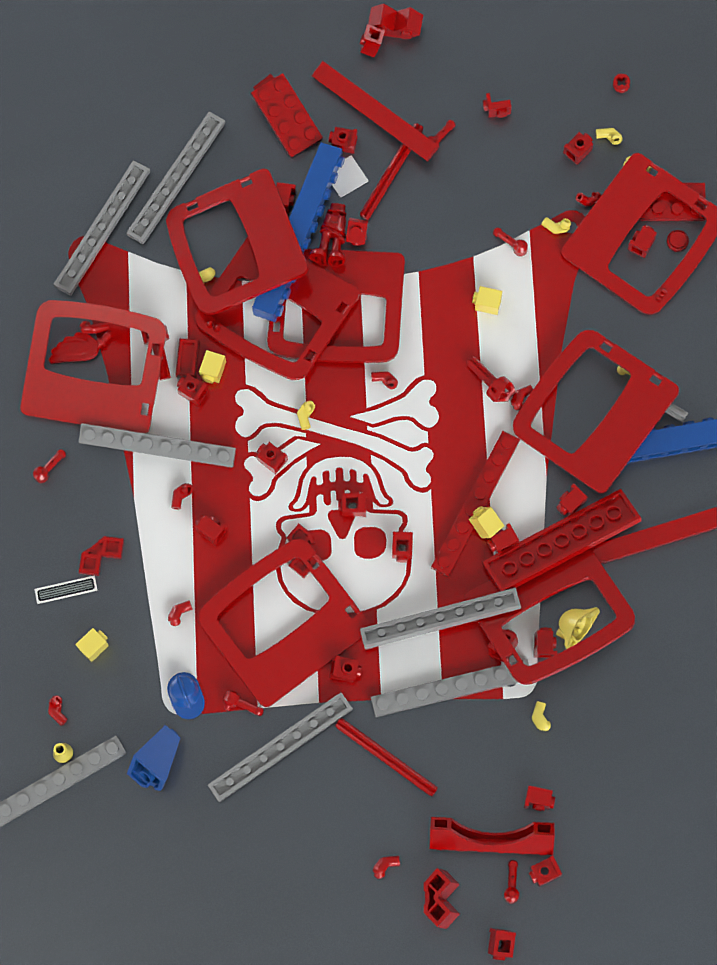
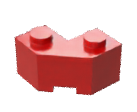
(397, 24)
(437, 890)

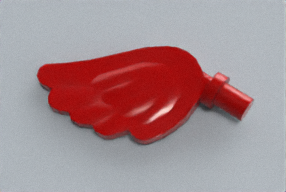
(78, 348)

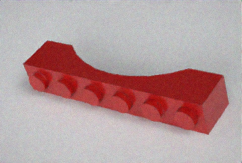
(531, 839)

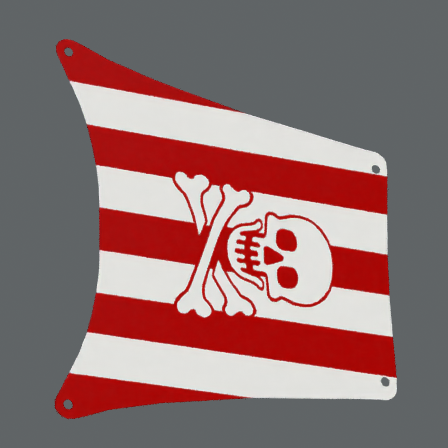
(402, 446)

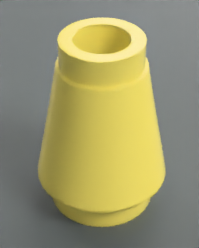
(66, 755)

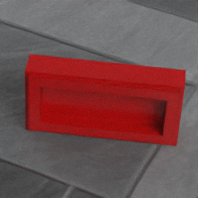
(187, 357)

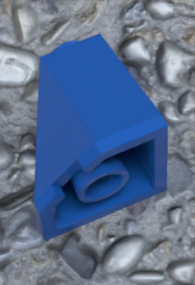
(153, 761)

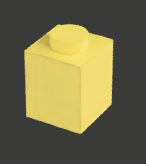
(487, 300)
(212, 367)
(486, 522)
(92, 644)

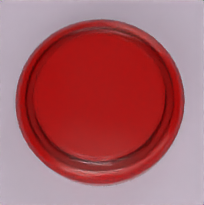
(677, 240)

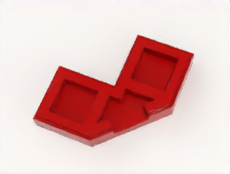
(105, 547)
(297, 565)

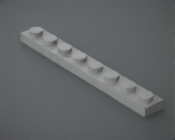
(175, 178)
(101, 228)
(157, 445)
(440, 618)
(443, 690)
(280, 747)
(60, 779)

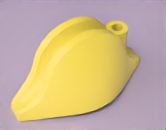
(575, 625)

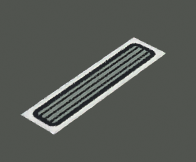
(65, 589)

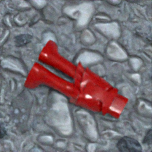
(334, 229)

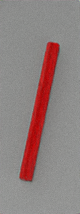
(387, 178)
(386, 757)

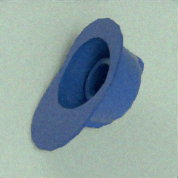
(186, 695)

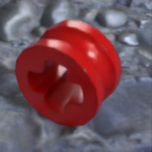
(620, 77)

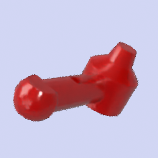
(443, 132)
(520, 247)
(41, 473)
(232, 699)
(511, 894)

